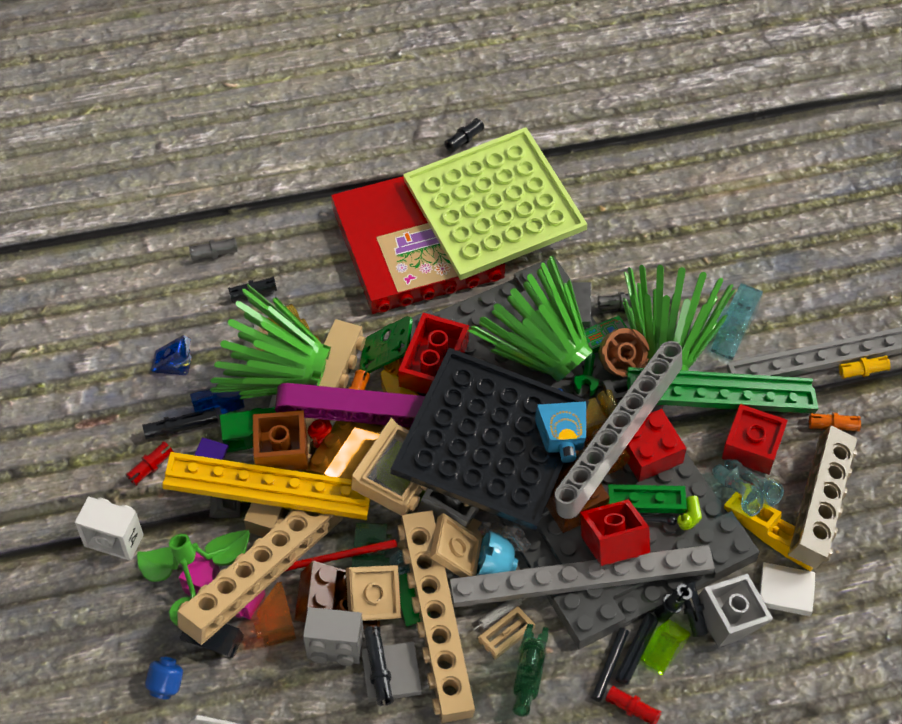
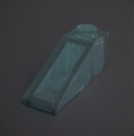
(739, 318)

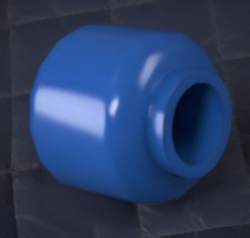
(164, 678)

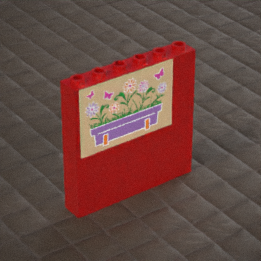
(396, 247)

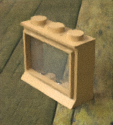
(373, 474)

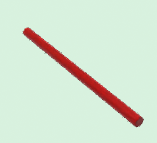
(344, 554)

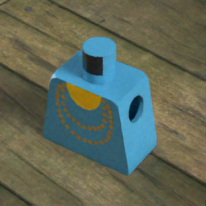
(562, 428)

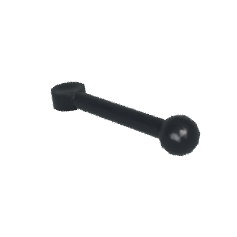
(671, 520)

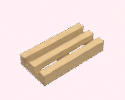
(490, 646)

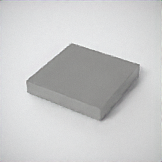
(404, 671)

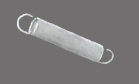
(498, 613)

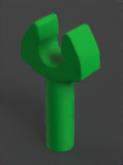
(587, 377)

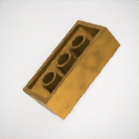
(344, 449)

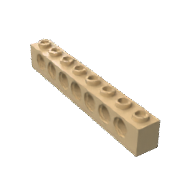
(252, 572)
(449, 707)

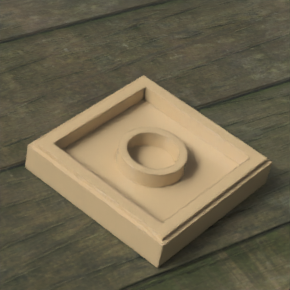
(455, 547)
(374, 592)

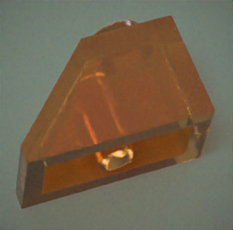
(275, 618)

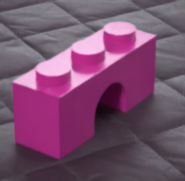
(203, 573)

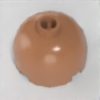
(622, 350)

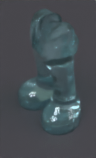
(751, 486)

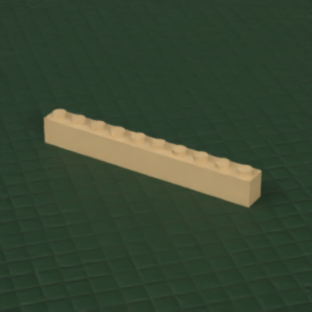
(345, 343)

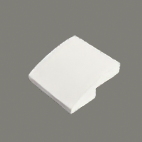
(787, 589)

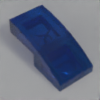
(225, 401)

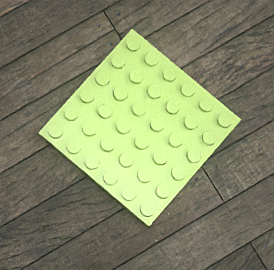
(494, 203)

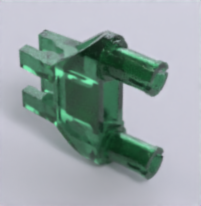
(529, 669)

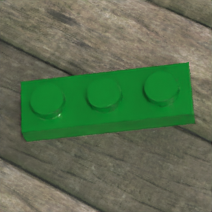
(650, 497)

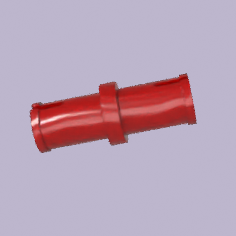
(149, 463)
(633, 706)

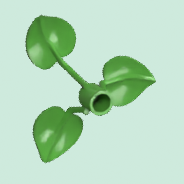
(160, 563)

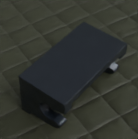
(224, 641)

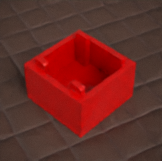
(754, 438)

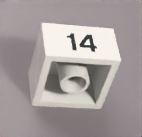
(109, 528)

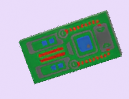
(596, 333)

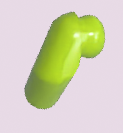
(693, 514)

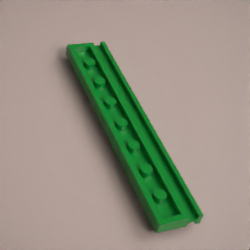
(732, 389)

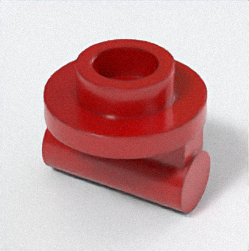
(319, 430)

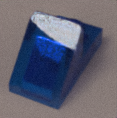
(173, 357)

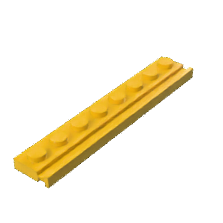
(264, 485)

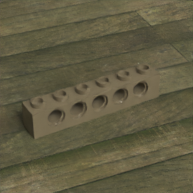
(823, 497)

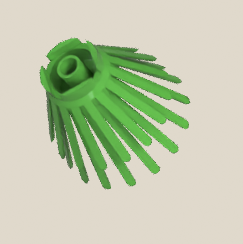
(660, 329)
(551, 336)
(288, 355)

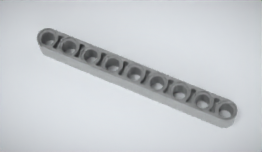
(618, 430)

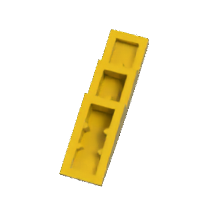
(766, 526)

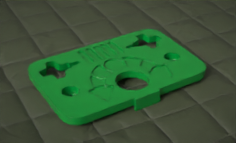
(385, 352)

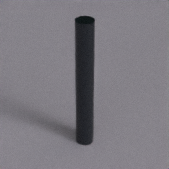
(610, 664)

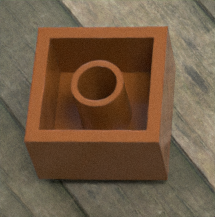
(280, 440)

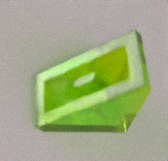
(665, 646)

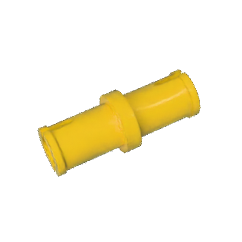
(864, 367)

